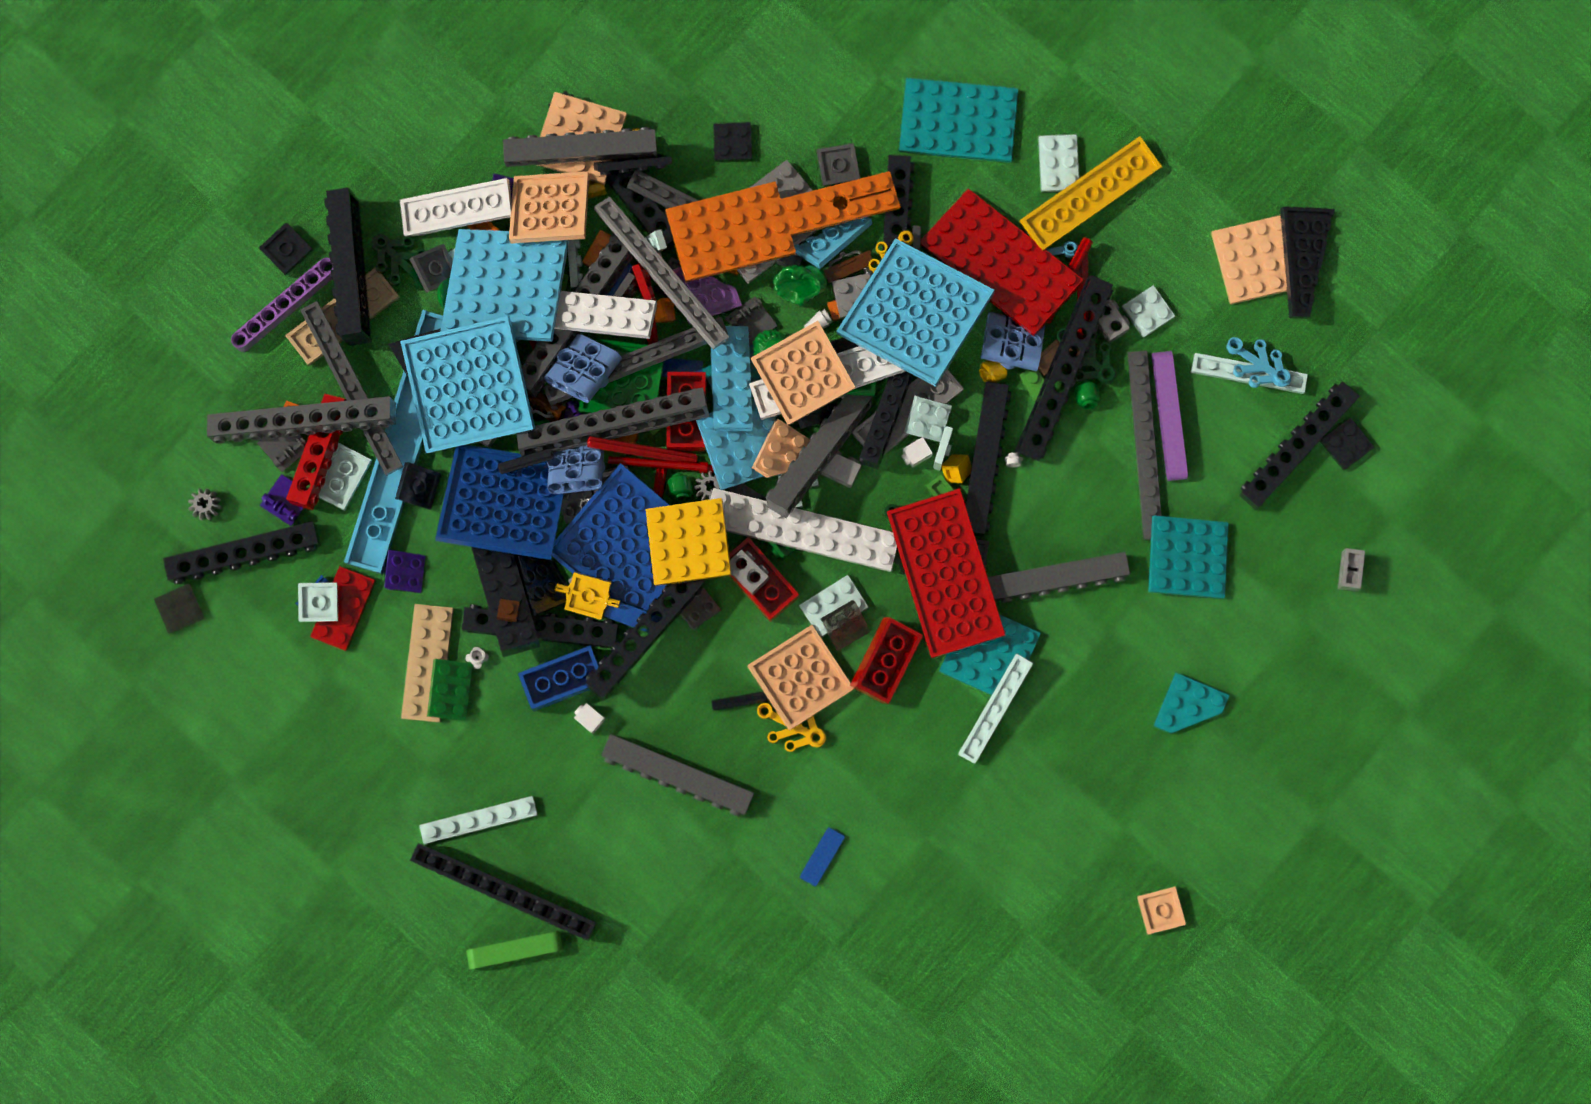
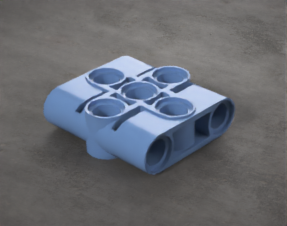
(1011, 343)
(597, 365)
(575, 470)

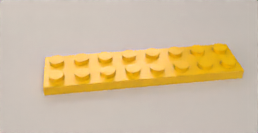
(1090, 193)

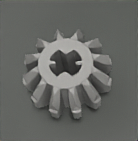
(703, 488)
(211, 506)

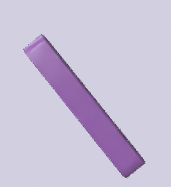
(275, 306)
(1169, 416)

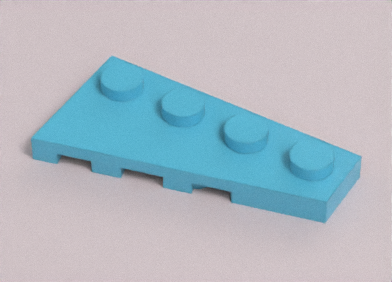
(831, 241)

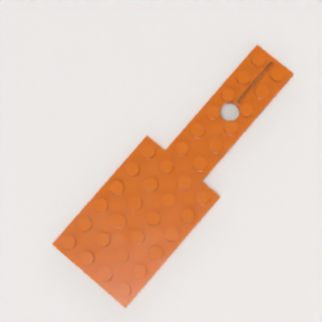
(759, 225)

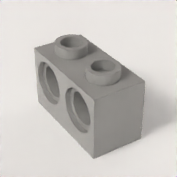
(1105, 322)
(1351, 569)
(743, 575)

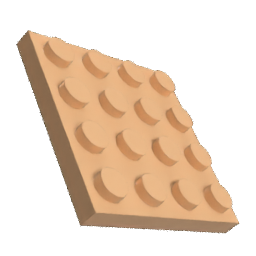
(578, 116)
(549, 207)
(1251, 259)
(803, 373)
(800, 677)

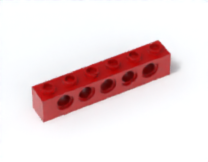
(309, 460)

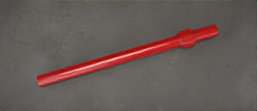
(703, 467)

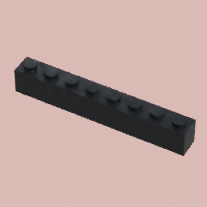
(986, 455)

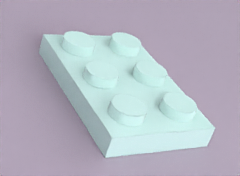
(1058, 162)
(344, 476)
(830, 600)

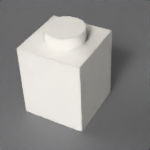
(916, 452)
(589, 718)

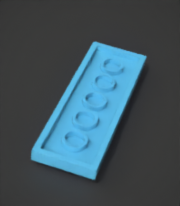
(731, 382)

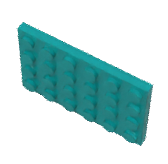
(958, 120)

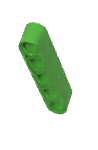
(514, 950)

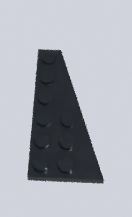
(1304, 249)
(539, 583)

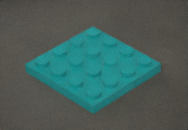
(1188, 557)
(986, 663)

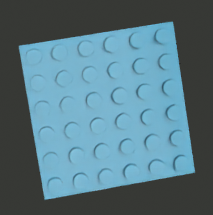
(505, 279)
(915, 312)
(467, 384)

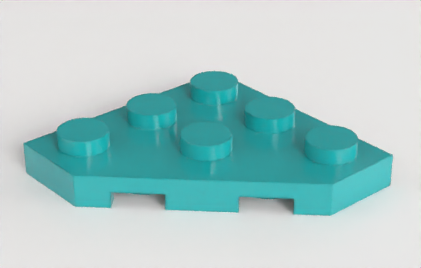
(1188, 704)

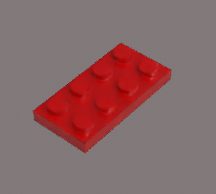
(352, 598)

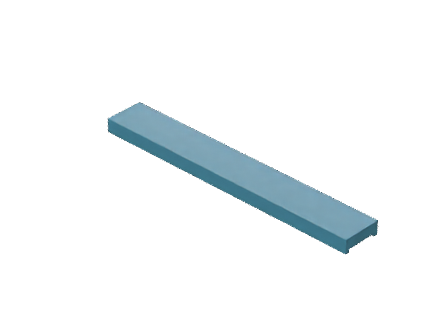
(380, 509)

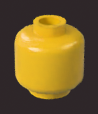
(992, 371)

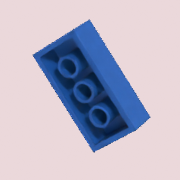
(558, 678)

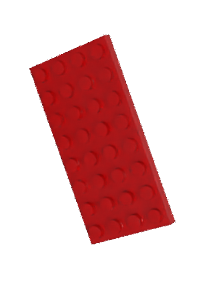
(995, 252)
(946, 573)

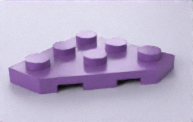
(712, 294)

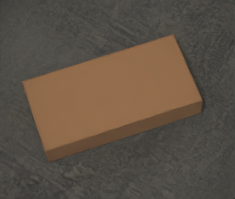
(1047, 357)

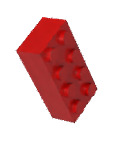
(685, 435)
(776, 593)
(886, 660)

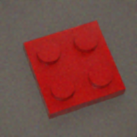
(642, 281)

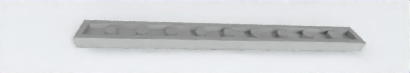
(661, 273)

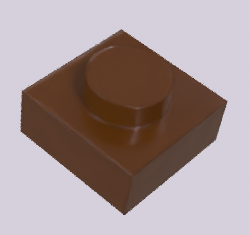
(508, 610)

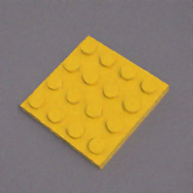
(688, 542)

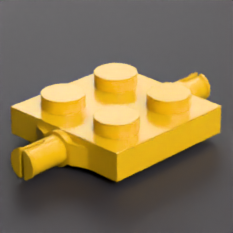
(588, 595)

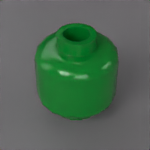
(1087, 394)
(679, 487)

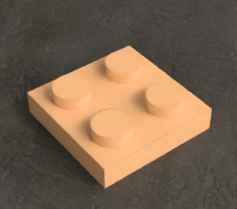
(1161, 910)

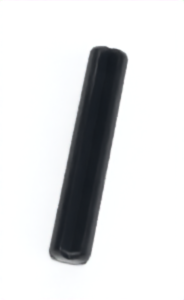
(525, 461)
(740, 700)

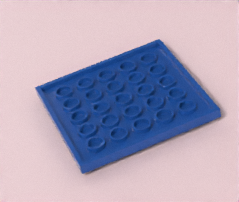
(497, 509)
(613, 540)

